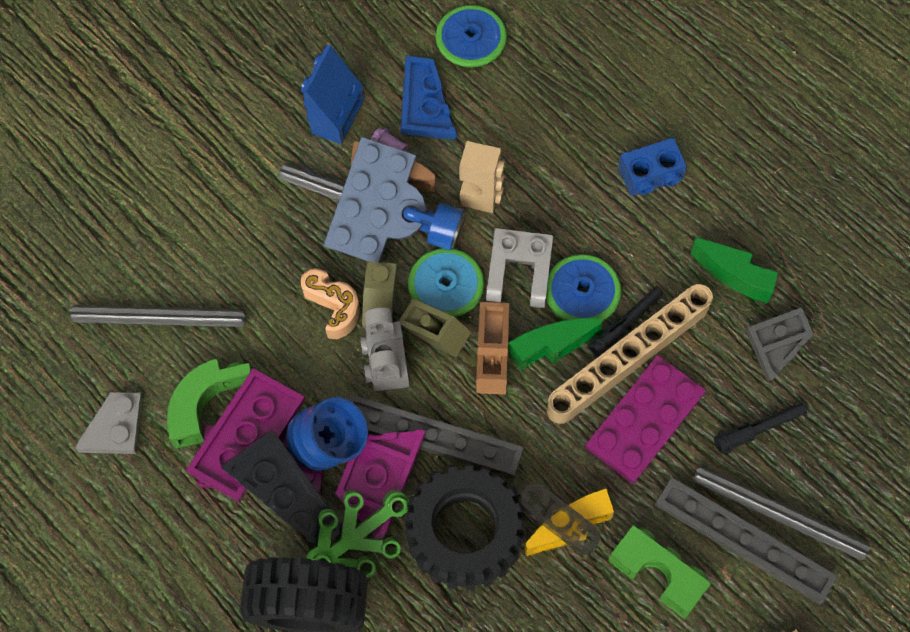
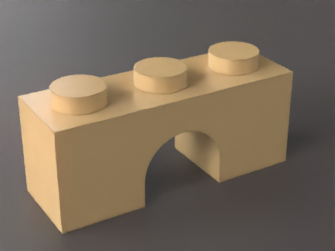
(481, 177)

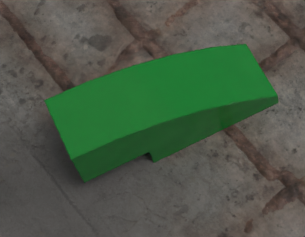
(734, 269)
(553, 341)

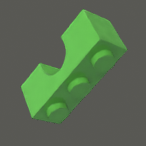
(640, 551)

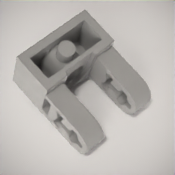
(522, 249)
(385, 351)

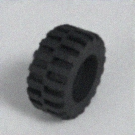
(459, 486)
(303, 595)

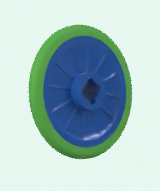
(487, 40)
(589, 273)

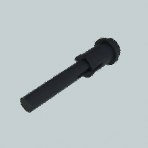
(616, 330)
(744, 433)

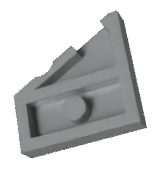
(114, 426)

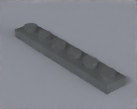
(442, 437)
(746, 541)

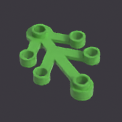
(354, 536)

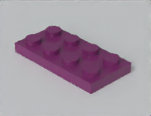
(253, 411)
(645, 419)

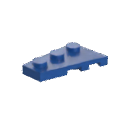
(422, 101)

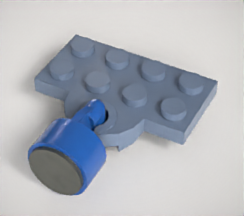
(383, 205)

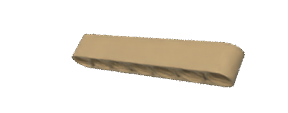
(623, 365)

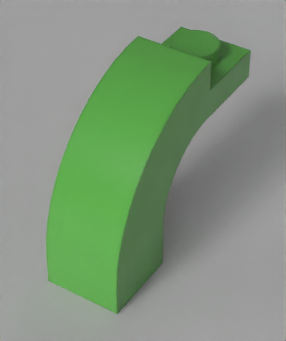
(193, 394)

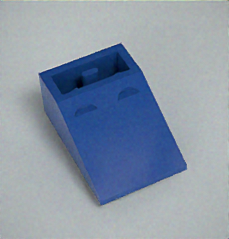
(331, 96)

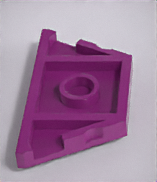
(378, 469)

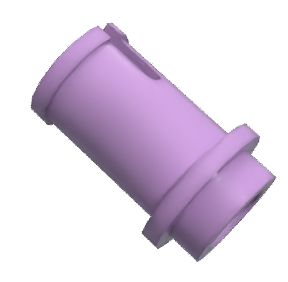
(382, 136)

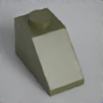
(379, 287)
(435, 327)

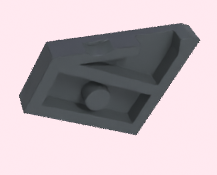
(779, 340)

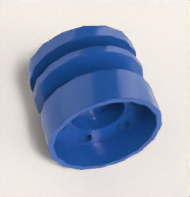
(327, 434)

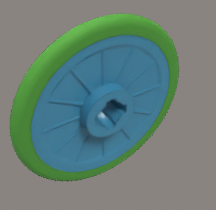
(457, 268)

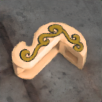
(335, 296)

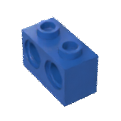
(649, 160)

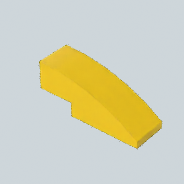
(593, 507)

